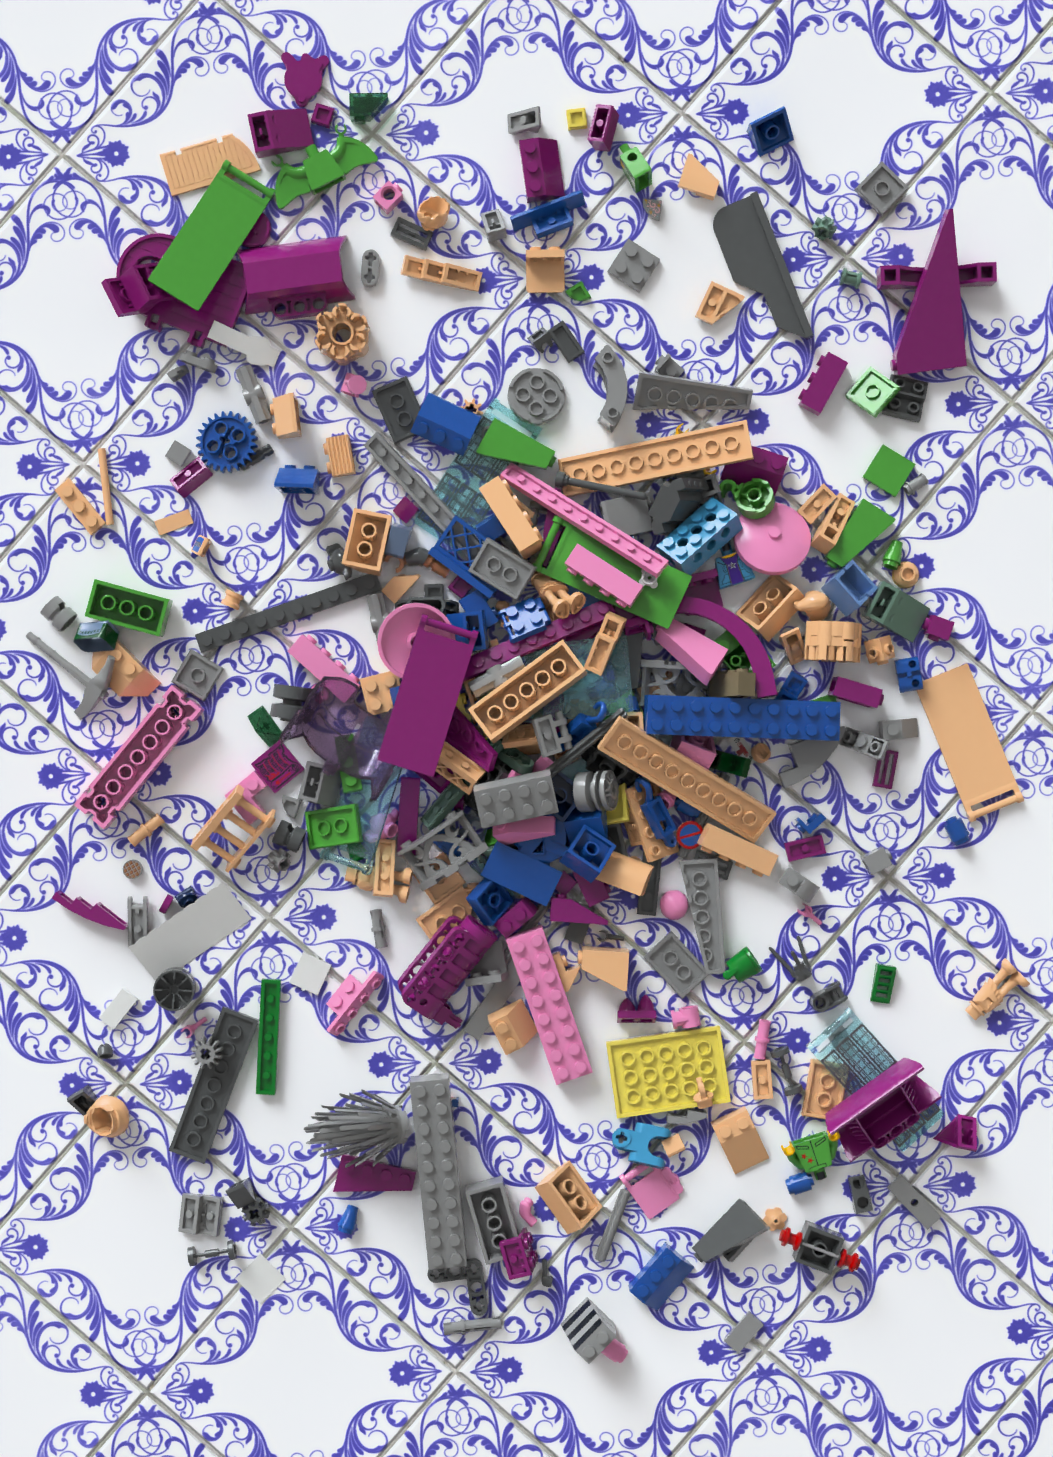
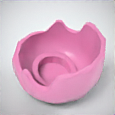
(674, 905)

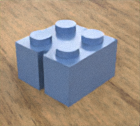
(849, 588)

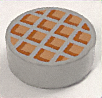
(132, 869)

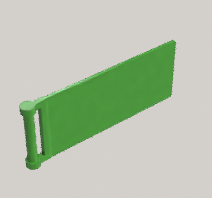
(210, 237)
(654, 605)

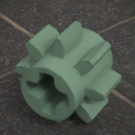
(824, 228)

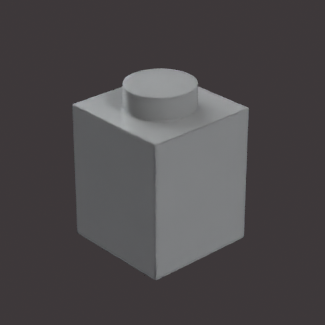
(877, 860)

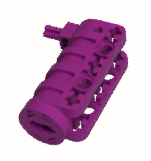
(445, 967)

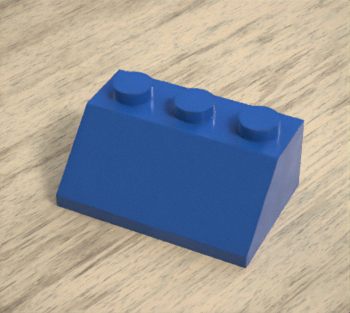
(445, 424)
(660, 1277)

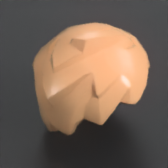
(433, 213)

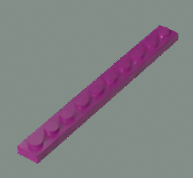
(556, 631)

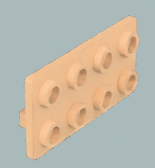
(639, 830)

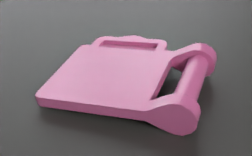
(655, 1190)

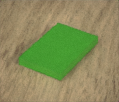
(333, 826)

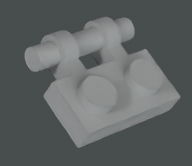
(547, 736)

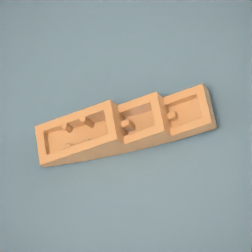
(441, 273)

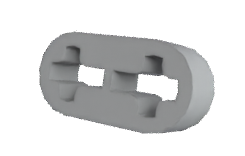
(365, 268)

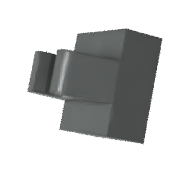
(539, 338)

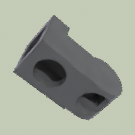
(860, 1194)

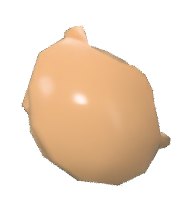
(107, 1116)

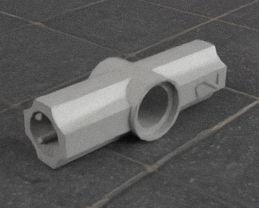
(253, 394)
(377, 611)
(496, 676)

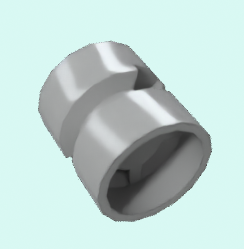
(58, 613)

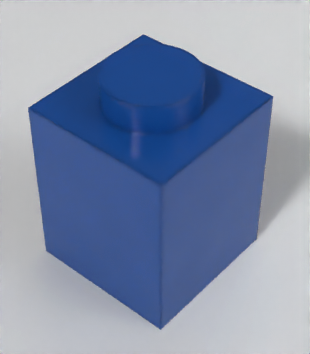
(490, 527)

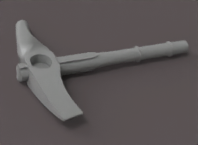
(95, 688)

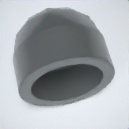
(105, 1051)

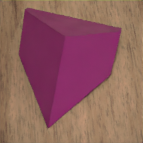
(960, 1133)

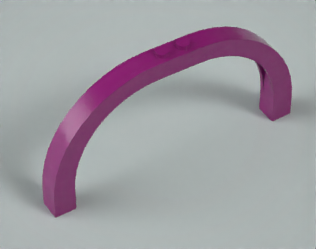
(751, 644)

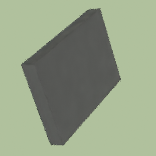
(398, 408)

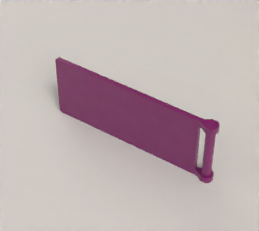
(427, 698)

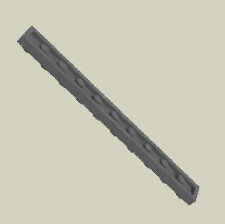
(288, 612)

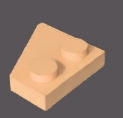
(717, 303)

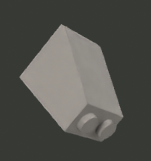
(628, 514)

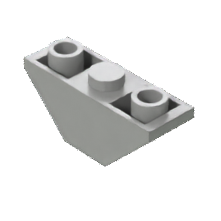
(864, 743)

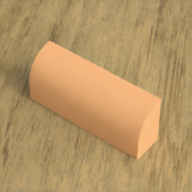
(626, 873)

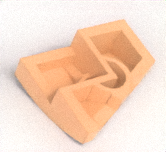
(698, 179)

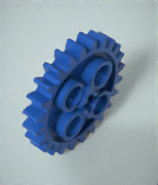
(211, 436)

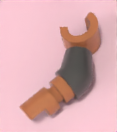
(420, 557)

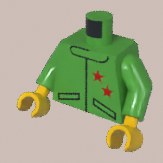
(813, 1152)

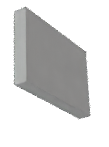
(502, 569)
(676, 964)

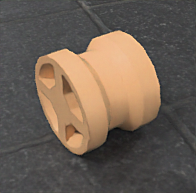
(232, 599)

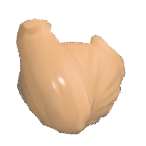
(815, 605)

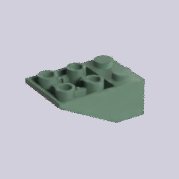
(896, 611)

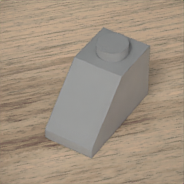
(898, 729)

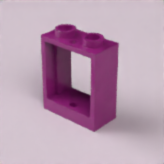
(855, 692)

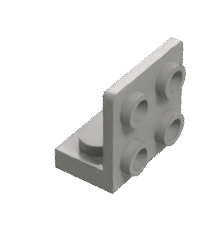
(491, 967)

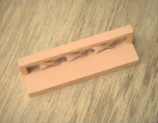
(461, 766)

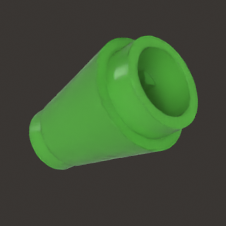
(892, 557)

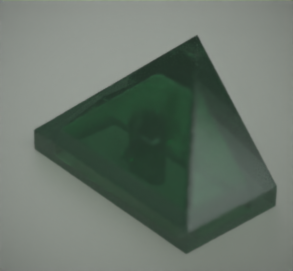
(265, 726)

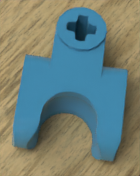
(638, 1143)

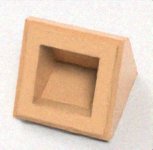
(673, 1145)

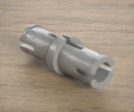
(378, 928)

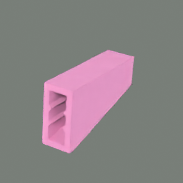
(692, 650)

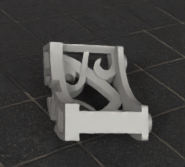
(615, 382)
(659, 669)
(429, 875)

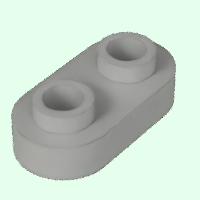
(205, 364)

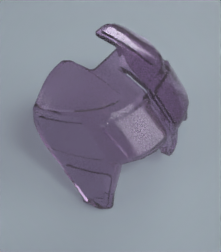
(327, 724)

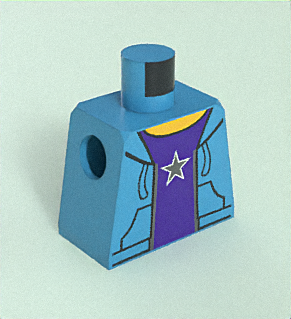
(731, 568)

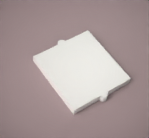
(310, 973)

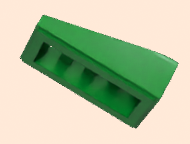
(891, 977)

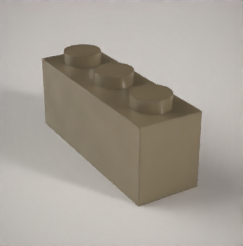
(733, 684)

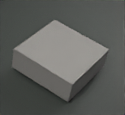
(178, 453)

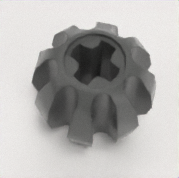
(258, 1217)

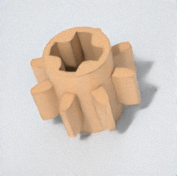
(472, 404)

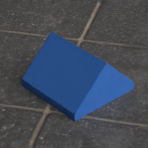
(770, 131)
(595, 820)

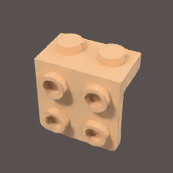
(545, 270)

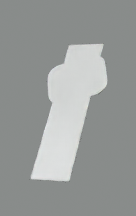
(256, 348)

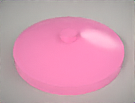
(773, 542)
(399, 631)

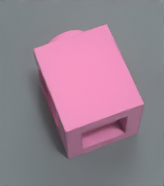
(388, 205)

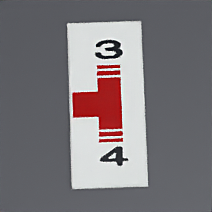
(741, 747)

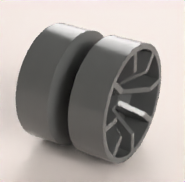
(292, 701)
(174, 989)

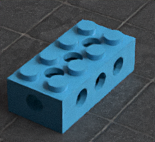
(700, 536)

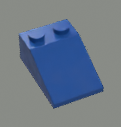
(298, 480)

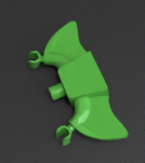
(321, 168)

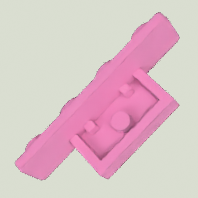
(350, 998)

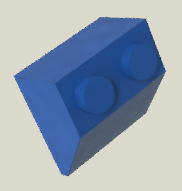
(588, 853)

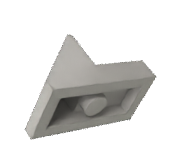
(524, 121)

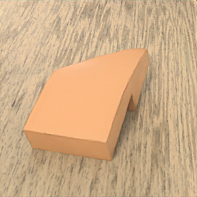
(399, 586)

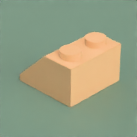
(286, 416)
(512, 1026)

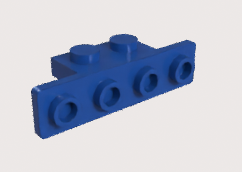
(549, 216)

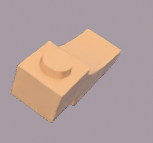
(605, 643)

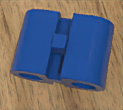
(908, 674)

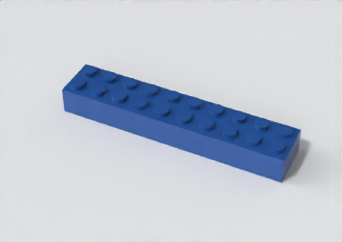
(741, 717)

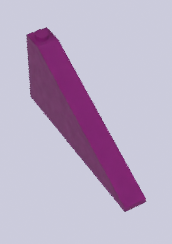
(934, 324)

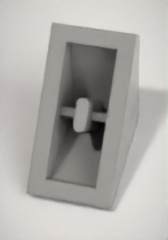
(493, 225)

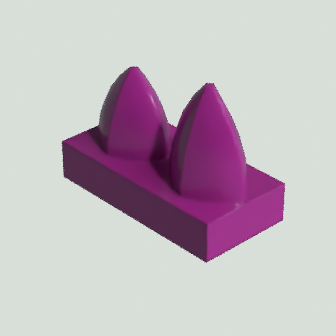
(644, 1014)

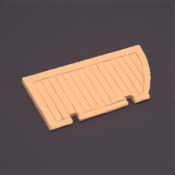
(202, 162)

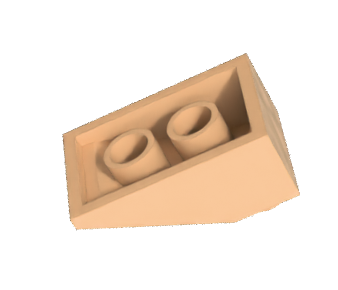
(739, 1140)

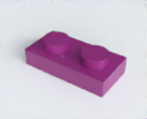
(804, 848)

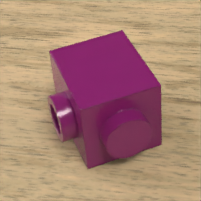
(937, 628)

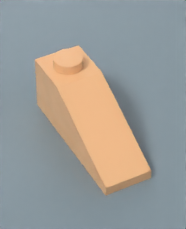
(832, 524)

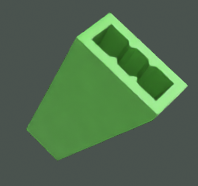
(512, 446)
(860, 530)

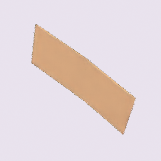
(173, 522)

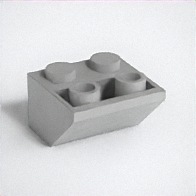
(318, 787)

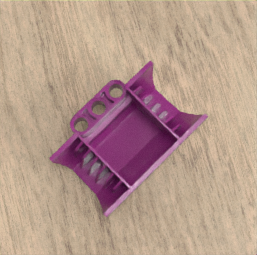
(294, 275)
(881, 1109)

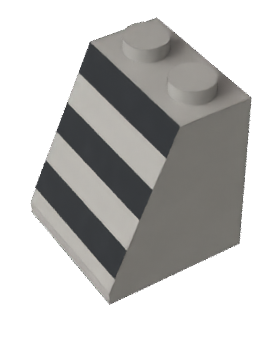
(589, 1330)

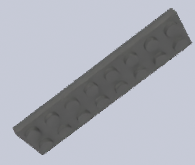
(214, 1086)

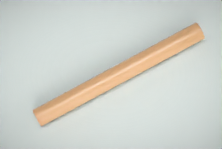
(105, 486)

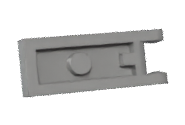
(137, 920)

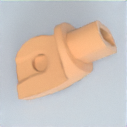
(703, 1097)

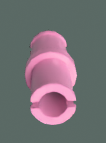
(762, 1039)

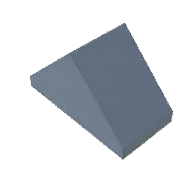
(398, 540)

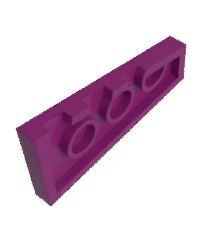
(470, 742)
(369, 1178)

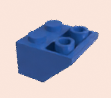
(471, 621)

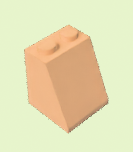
(606, 964)

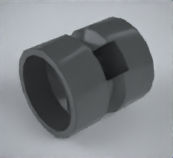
(289, 836)

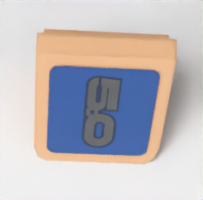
(201, 546)

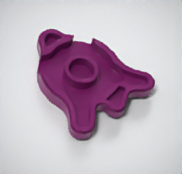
(304, 77)

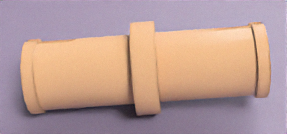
(145, 830)

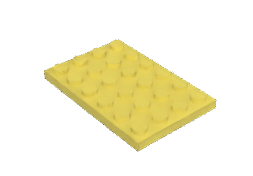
(662, 1069)

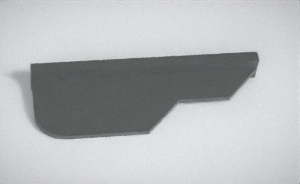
(758, 262)

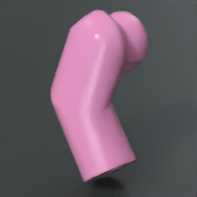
(525, 1211)

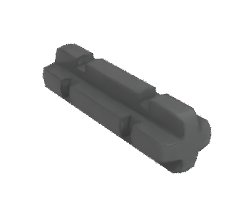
(260, 455)

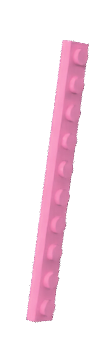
(584, 520)

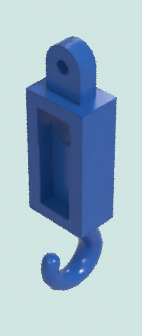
(584, 724)
(656, 811)

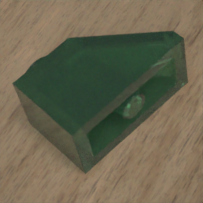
(366, 106)

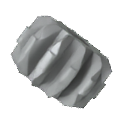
(199, 1050)

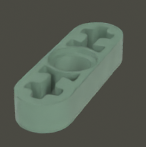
(519, 762)

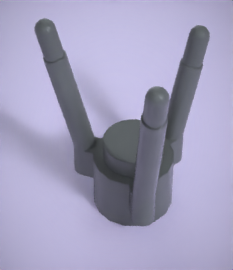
(801, 969)

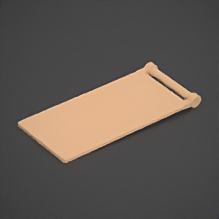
(968, 740)

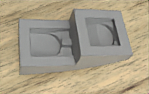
(692, 1115)

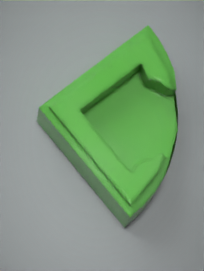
(578, 292)

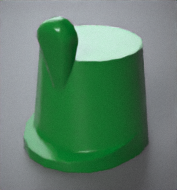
(742, 966)

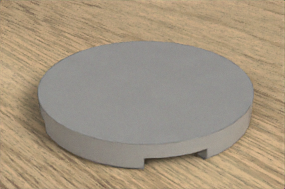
(536, 396)

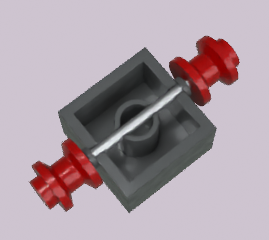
(819, 1248)

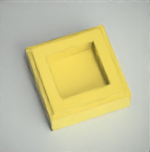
(576, 119)

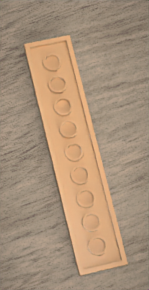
(660, 457)
(686, 779)

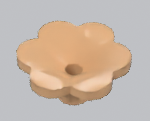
(772, 1215)

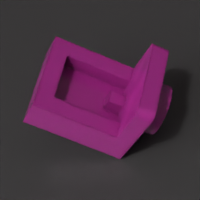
(637, 625)

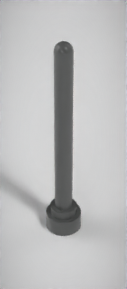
(564, 480)

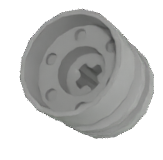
(595, 791)

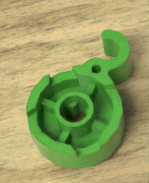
(744, 496)

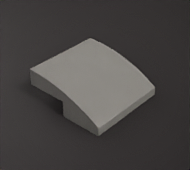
(200, 1214)

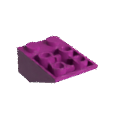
(280, 131)

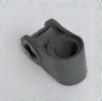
(829, 997)

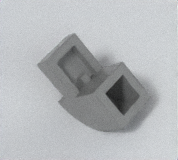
(799, 884)

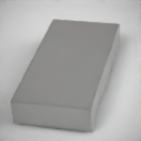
(743, 1332)

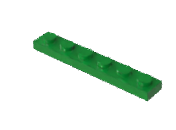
(268, 1036)

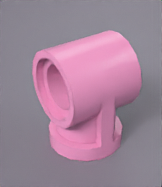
(353, 385)
(686, 1017)

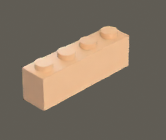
(737, 849)

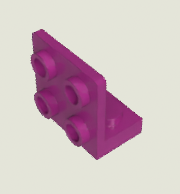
(705, 586)
(519, 1255)

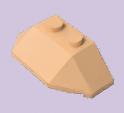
(128, 674)

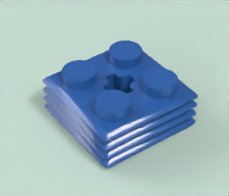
(489, 901)

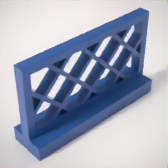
(457, 566)

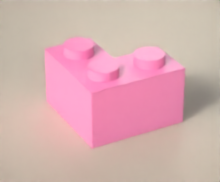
(253, 786)

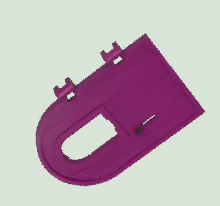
(221, 305)

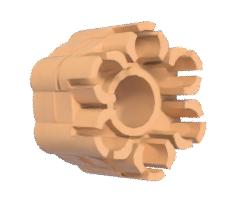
(334, 321)
(833, 641)

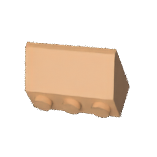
(367, 541)
(770, 606)
(568, 1197)

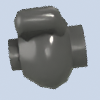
(335, 563)

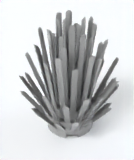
(365, 1126)

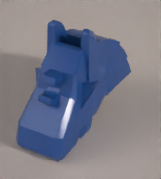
(552, 846)

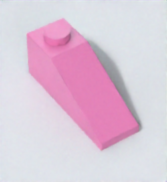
(525, 830)

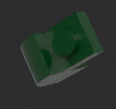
(731, 764)

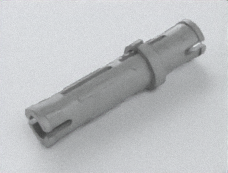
(465, 1326)

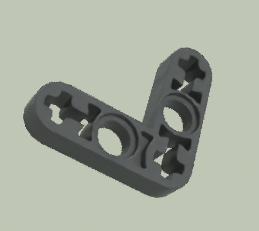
(471, 1277)

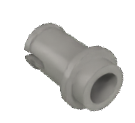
(915, 484)

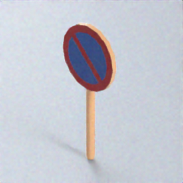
(688, 835)

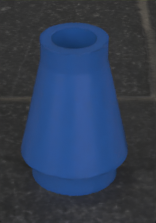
(348, 1220)

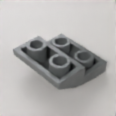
(908, 401)

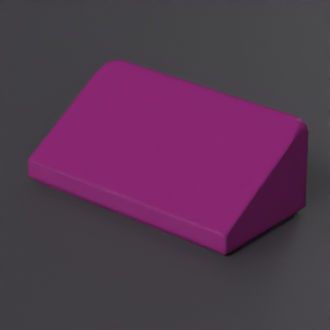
(191, 477)

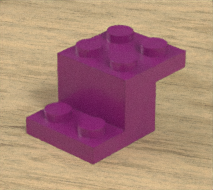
(133, 292)

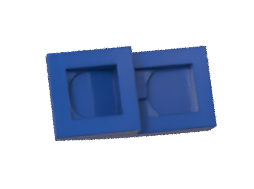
(792, 687)

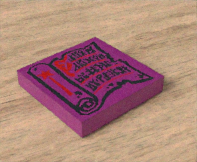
(277, 766)

